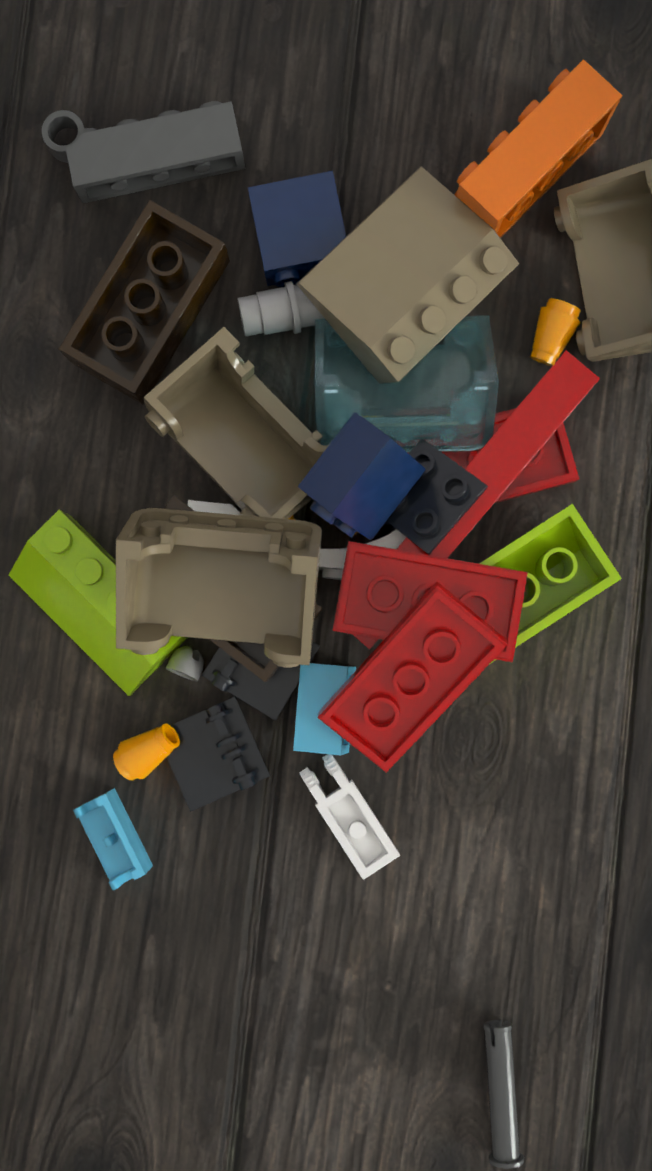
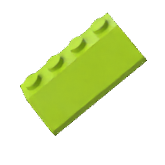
(562, 569)
(76, 588)

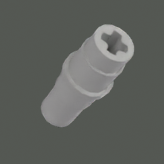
(277, 311)

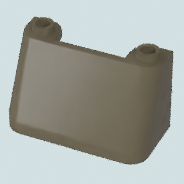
(613, 252)
(236, 429)
(217, 581)

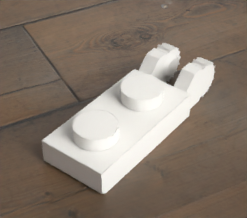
(351, 820)

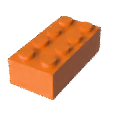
(540, 148)

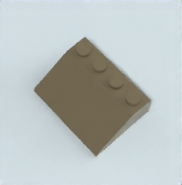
(407, 276)

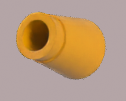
(554, 330)
(144, 752)

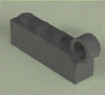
(147, 151)

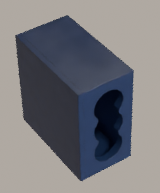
(296, 225)
(360, 478)

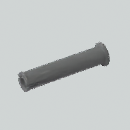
(502, 1095)

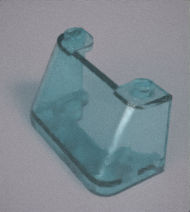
(442, 399)

